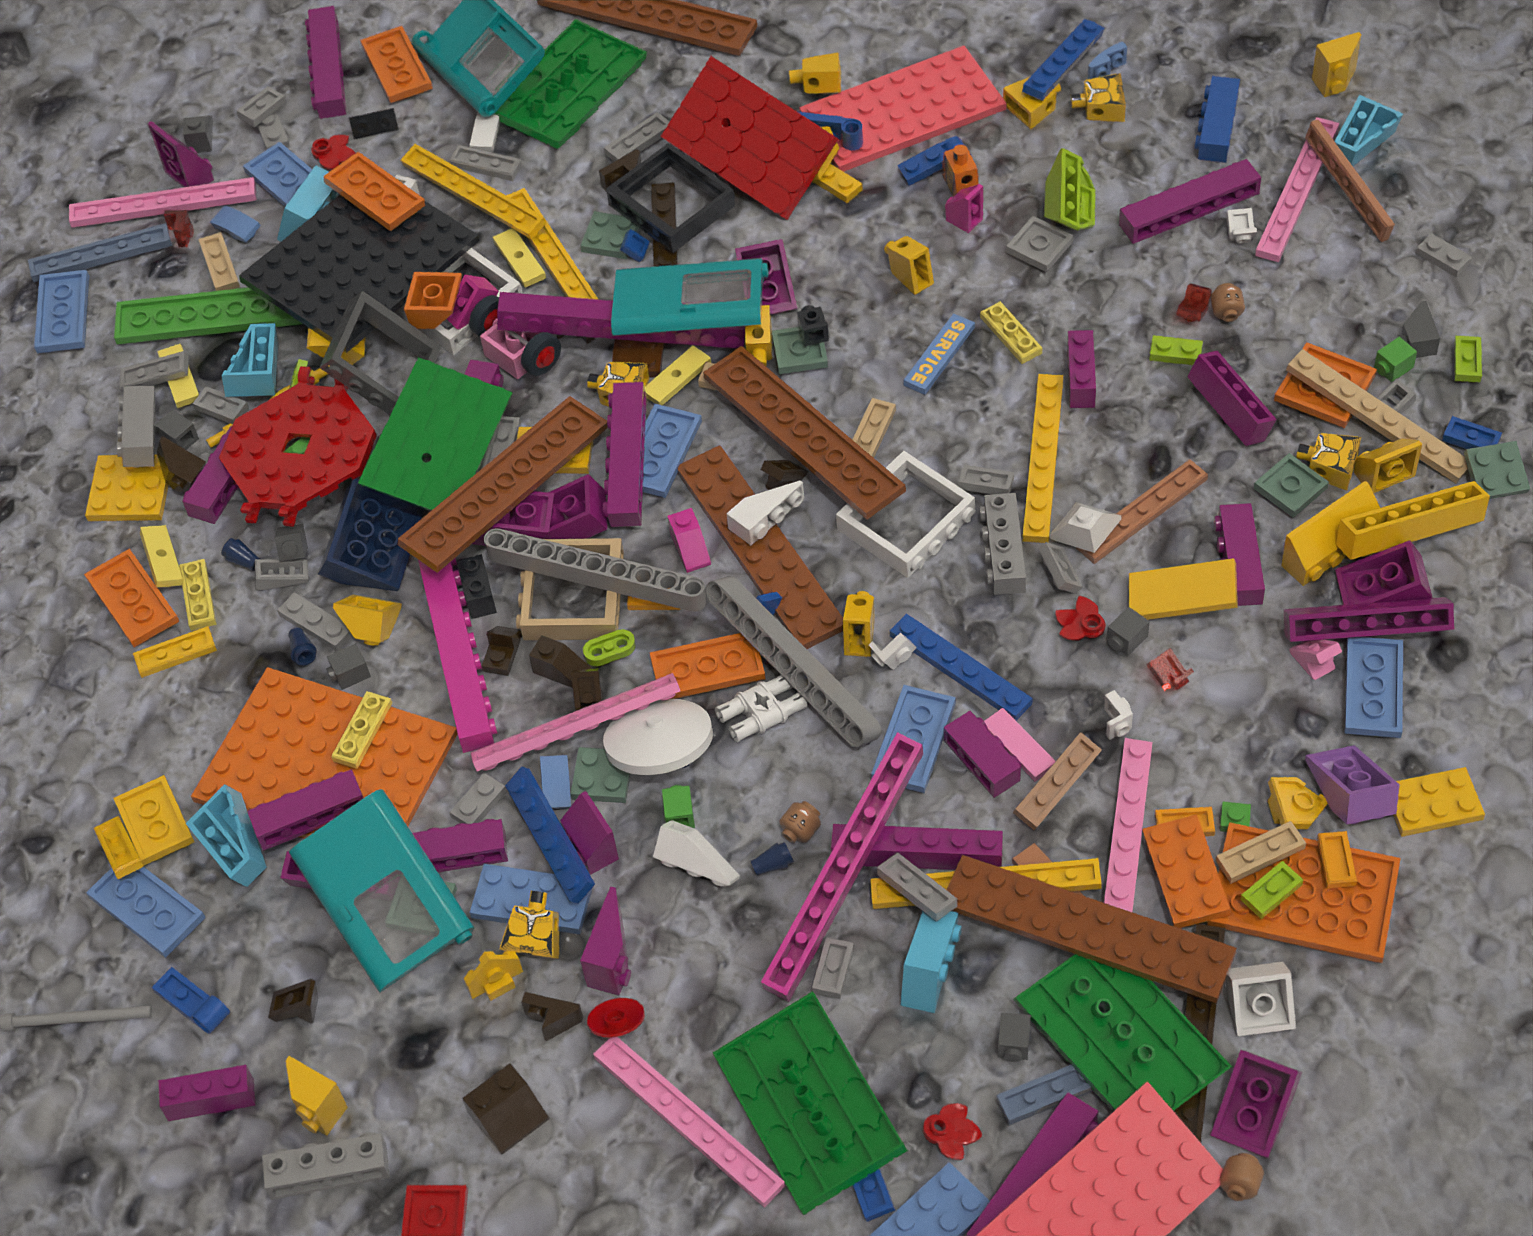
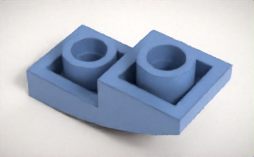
(1108, 59)
(235, 223)
(555, 781)

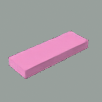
(1017, 741)

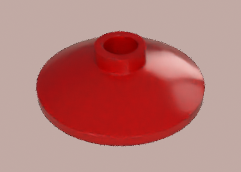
(615, 1017)

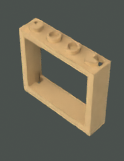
(571, 627)

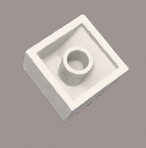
(1261, 998)

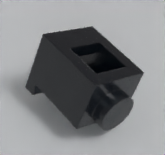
(810, 320)

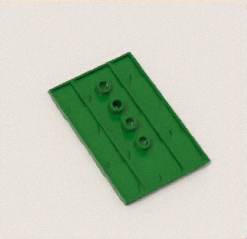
(570, 83)
(439, 418)
(1129, 1044)
(809, 1102)

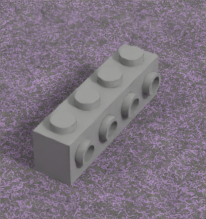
(136, 426)
(1004, 544)
(325, 1165)

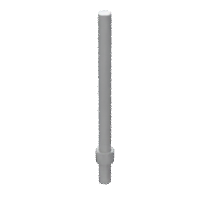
(10, 1021)

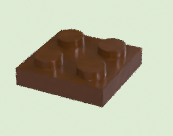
(640, 352)

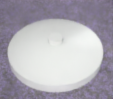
(658, 737)

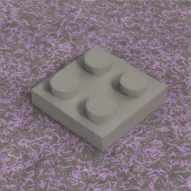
(1039, 243)

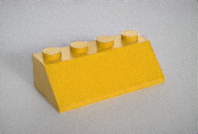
(1313, 546)

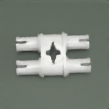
(760, 708)

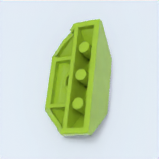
(1070, 193)

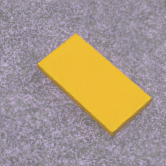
(1184, 589)

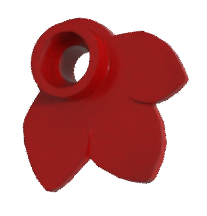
(332, 151)
(1076, 621)
(956, 1130)

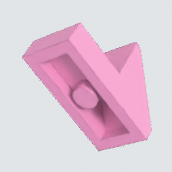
(1316, 656)

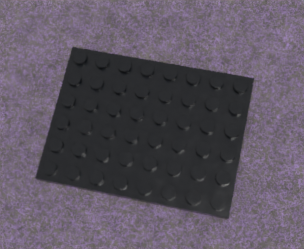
(349, 252)

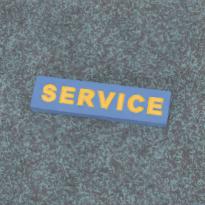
(939, 354)

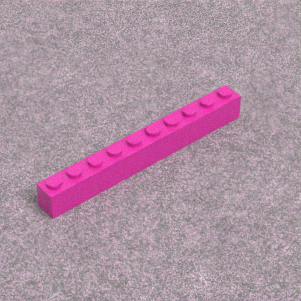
(457, 658)
(842, 867)

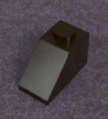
(178, 465)
(555, 661)

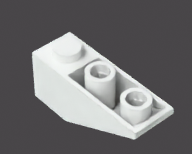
(761, 511)
(688, 849)

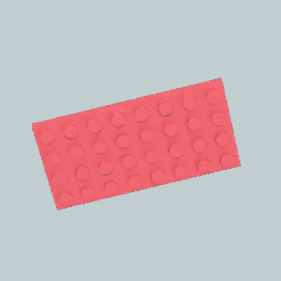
(912, 105)
(1124, 1178)

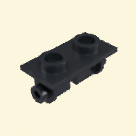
(373, 123)

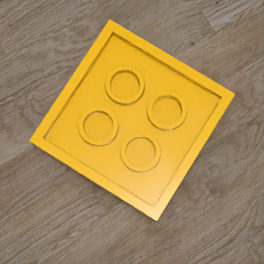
(126, 492)

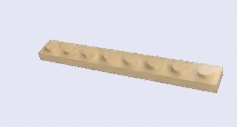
(1376, 414)

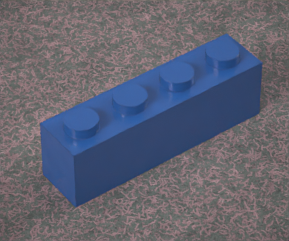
(1218, 119)

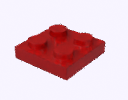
(435, 1210)

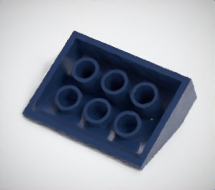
(365, 539)

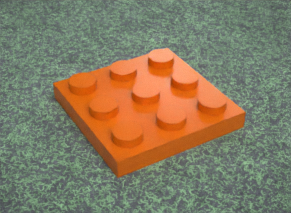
(1306, 399)

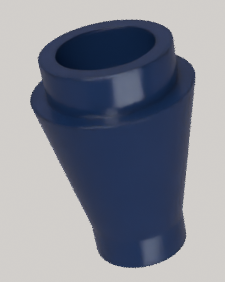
(238, 553)
(301, 648)
(773, 859)

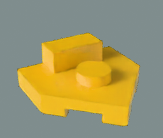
(1294, 802)
(493, 974)

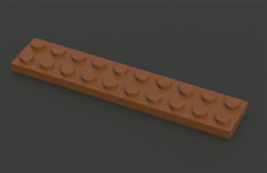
(668, 19)
(805, 432)
(502, 484)
(768, 561)
(1091, 928)

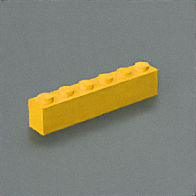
(1412, 520)

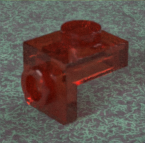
(181, 225)
(1195, 303)
(1169, 670)

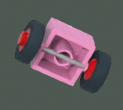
(513, 350)

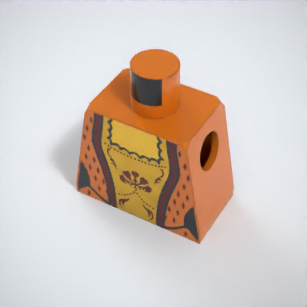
(958, 165)

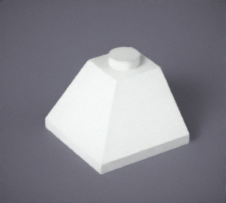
(1085, 527)

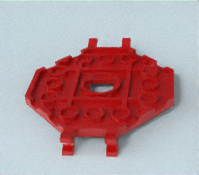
(286, 481)

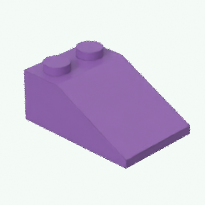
(1354, 784)

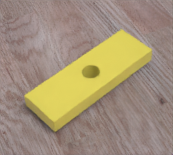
(519, 257)
(1011, 332)
(676, 375)
(183, 388)
(161, 556)
(197, 594)
(361, 730)

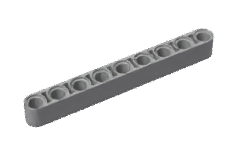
(610, 573)
(793, 661)

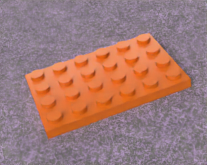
(1332, 920)

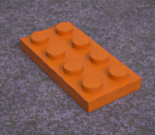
(396, 64)
(374, 191)
(131, 598)
(709, 664)
(1186, 871)

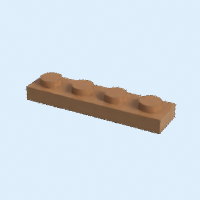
(1057, 781)

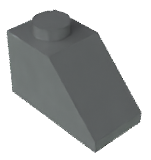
(198, 133)
(1421, 331)

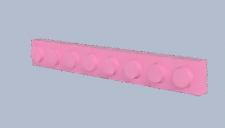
(1292, 199)
(157, 202)
(567, 725)
(1128, 824)
(689, 1121)

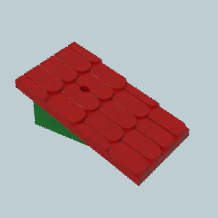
(749, 137)

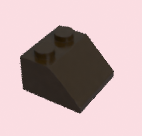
(505, 1108)

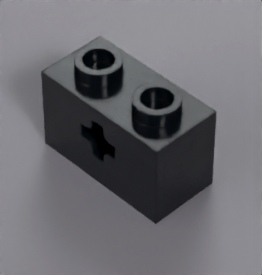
(476, 586)

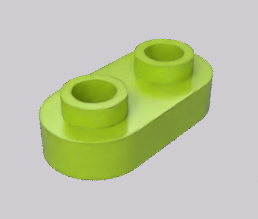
(609, 648)

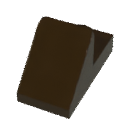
(619, 168)
(782, 473)
(501, 650)
(586, 688)
(295, 1000)
(558, 1014)

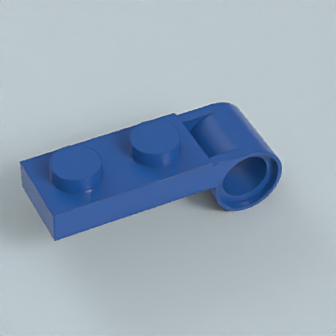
(845, 129)
(927, 162)
(191, 1001)

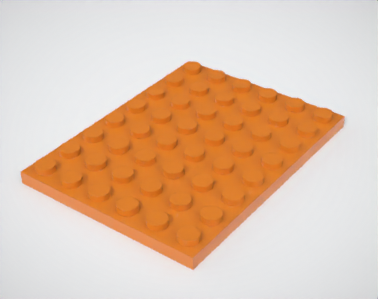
(291, 732)

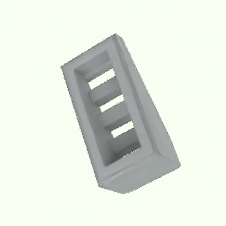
(1397, 387)
(265, 570)

